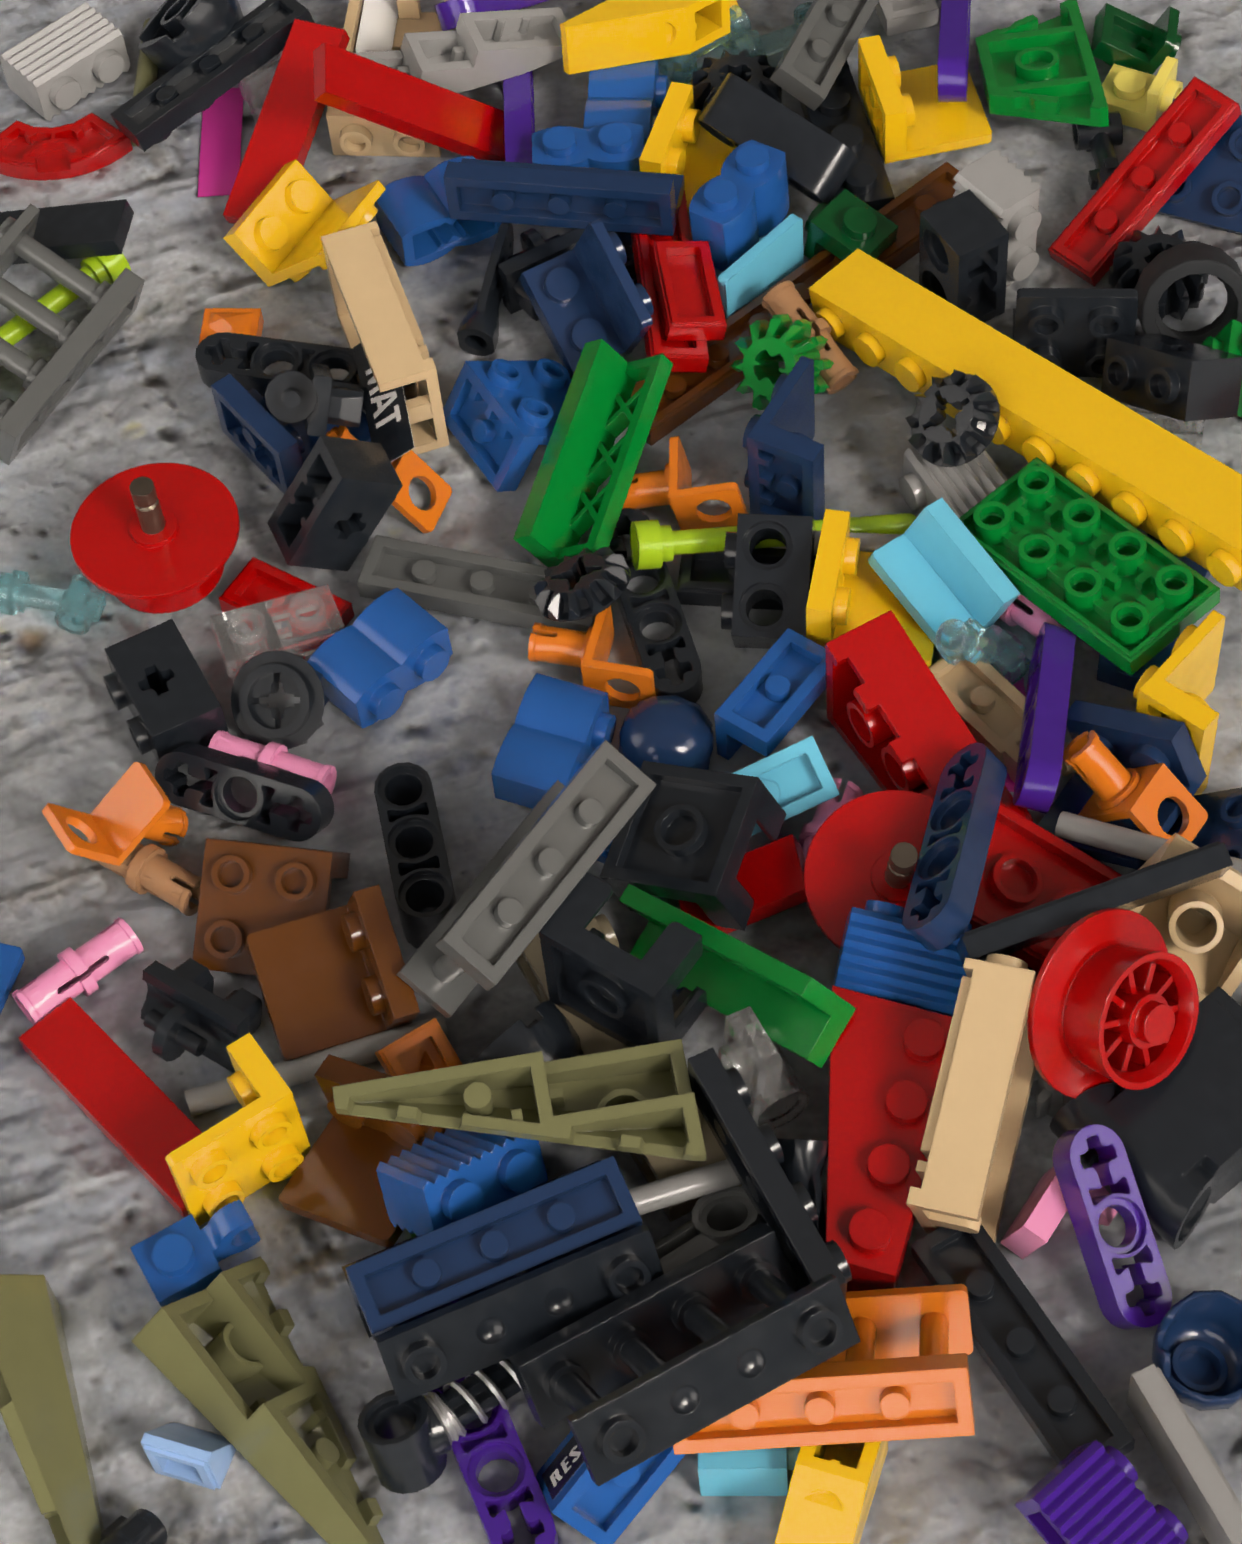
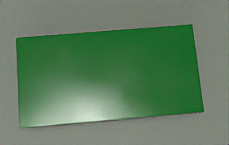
(1088, 566)

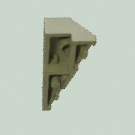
(602, 1100)
(242, 1373)
(44, 1409)

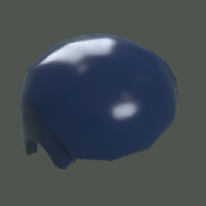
(667, 732)
(1202, 1349)

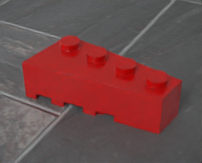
(894, 709)
(877, 1120)

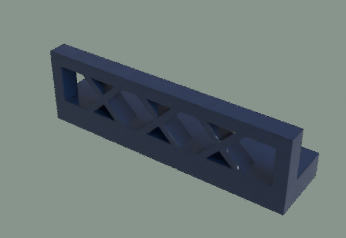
(563, 196)
(493, 1246)

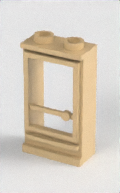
(361, 137)
(379, 317)
(978, 1100)

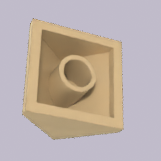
(1201, 923)

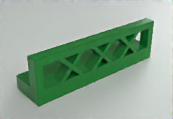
(583, 453)
(788, 1003)

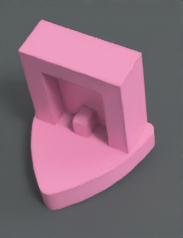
(1042, 1215)

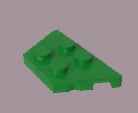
(1043, 70)

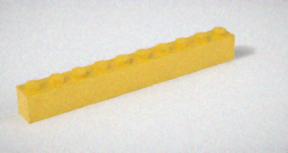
(1044, 411)

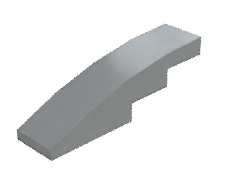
(481, 49)

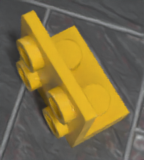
(907, 109)
(681, 144)
(286, 221)
(849, 591)
(1183, 683)
(249, 1147)

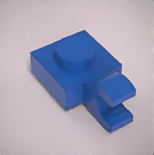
(186, 1258)

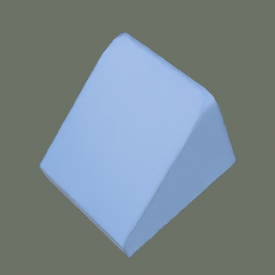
(189, 1454)

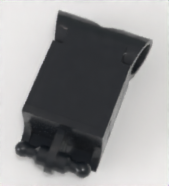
(1181, 1131)

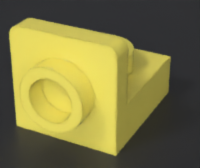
(1140, 95)

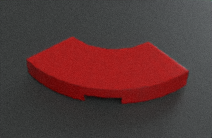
(61, 150)

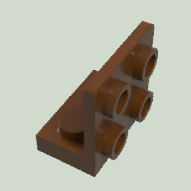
(254, 889)
(332, 976)
(339, 1174)

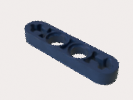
(955, 847)

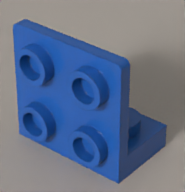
(504, 413)

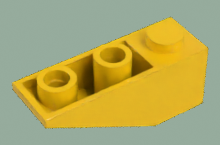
(640, 31)
(831, 1493)

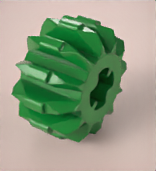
(763, 353)

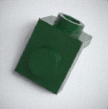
(1134, 42)
(848, 225)

